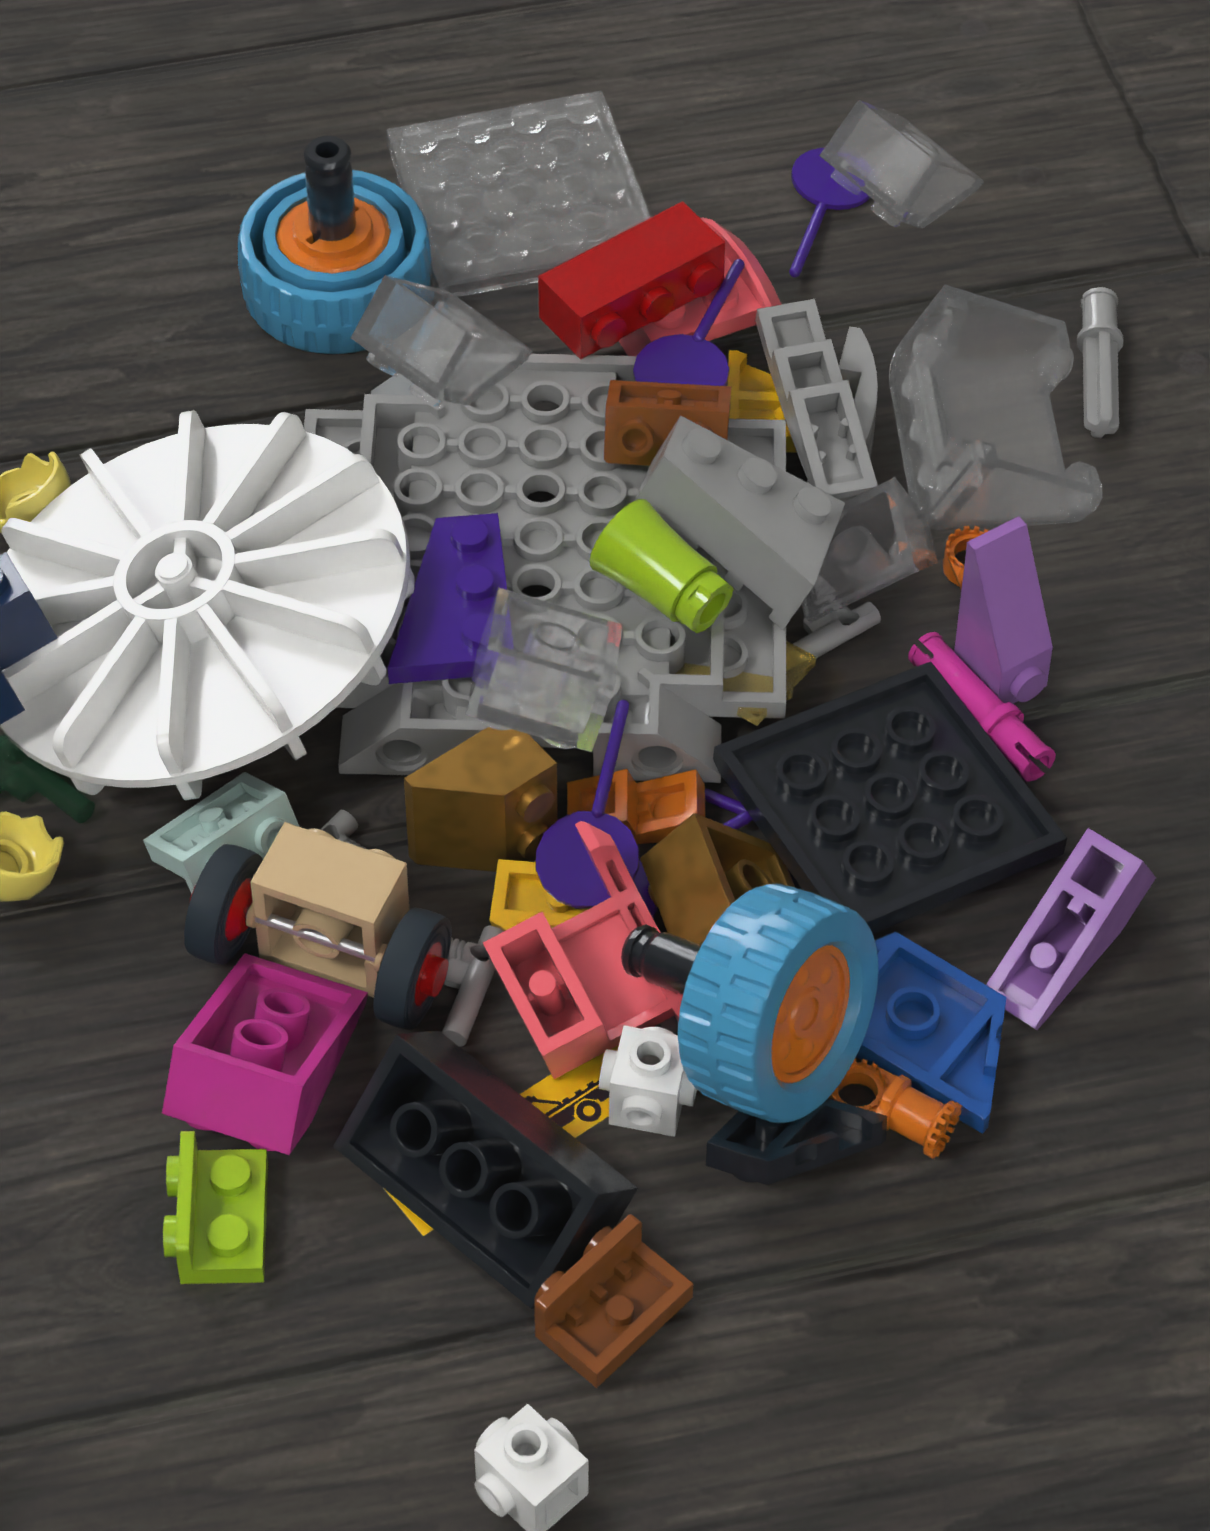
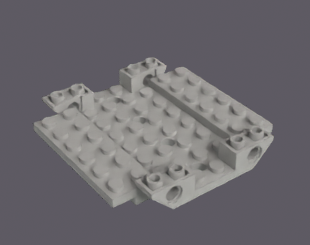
(489, 462)

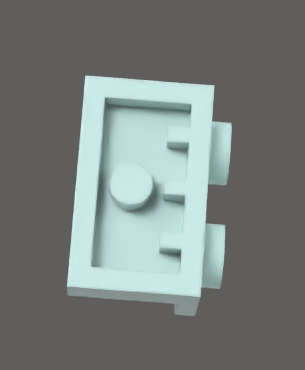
(239, 814)

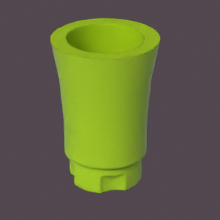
(660, 567)

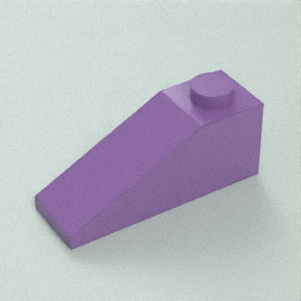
(1003, 614)
(1071, 927)

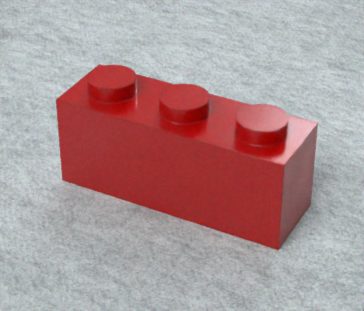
(631, 280)

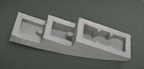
(815, 399)

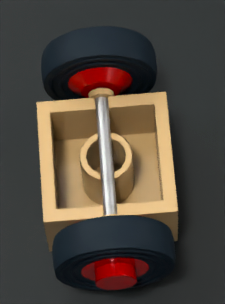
(324, 914)

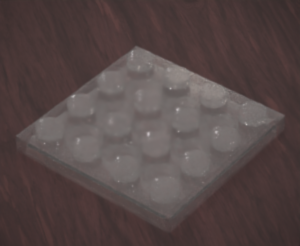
(516, 189)

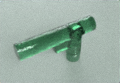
(31, 777)

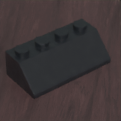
(481, 1163)

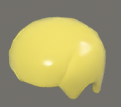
(31, 487)
(26, 856)

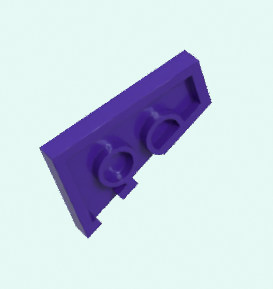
(450, 600)

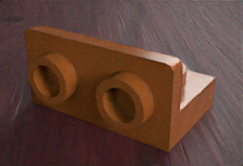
(645, 412)

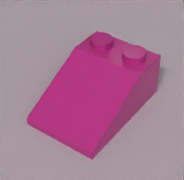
(262, 1053)

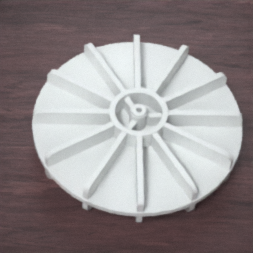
(204, 603)

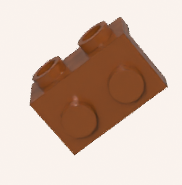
(608, 1302)

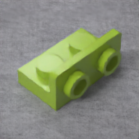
(218, 1215)

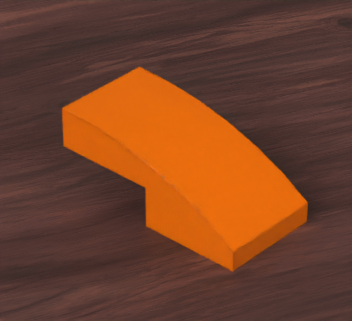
(645, 807)

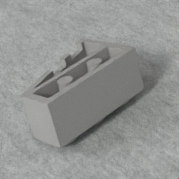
(744, 514)

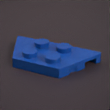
(935, 1028)

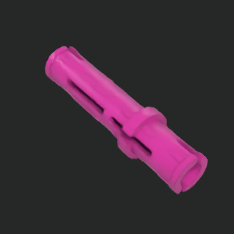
(999, 720)

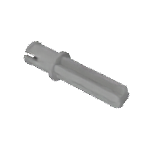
(1100, 345)

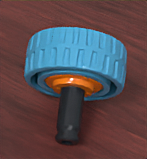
(322, 247)
(767, 998)

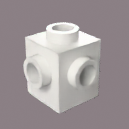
(646, 1081)
(530, 1469)

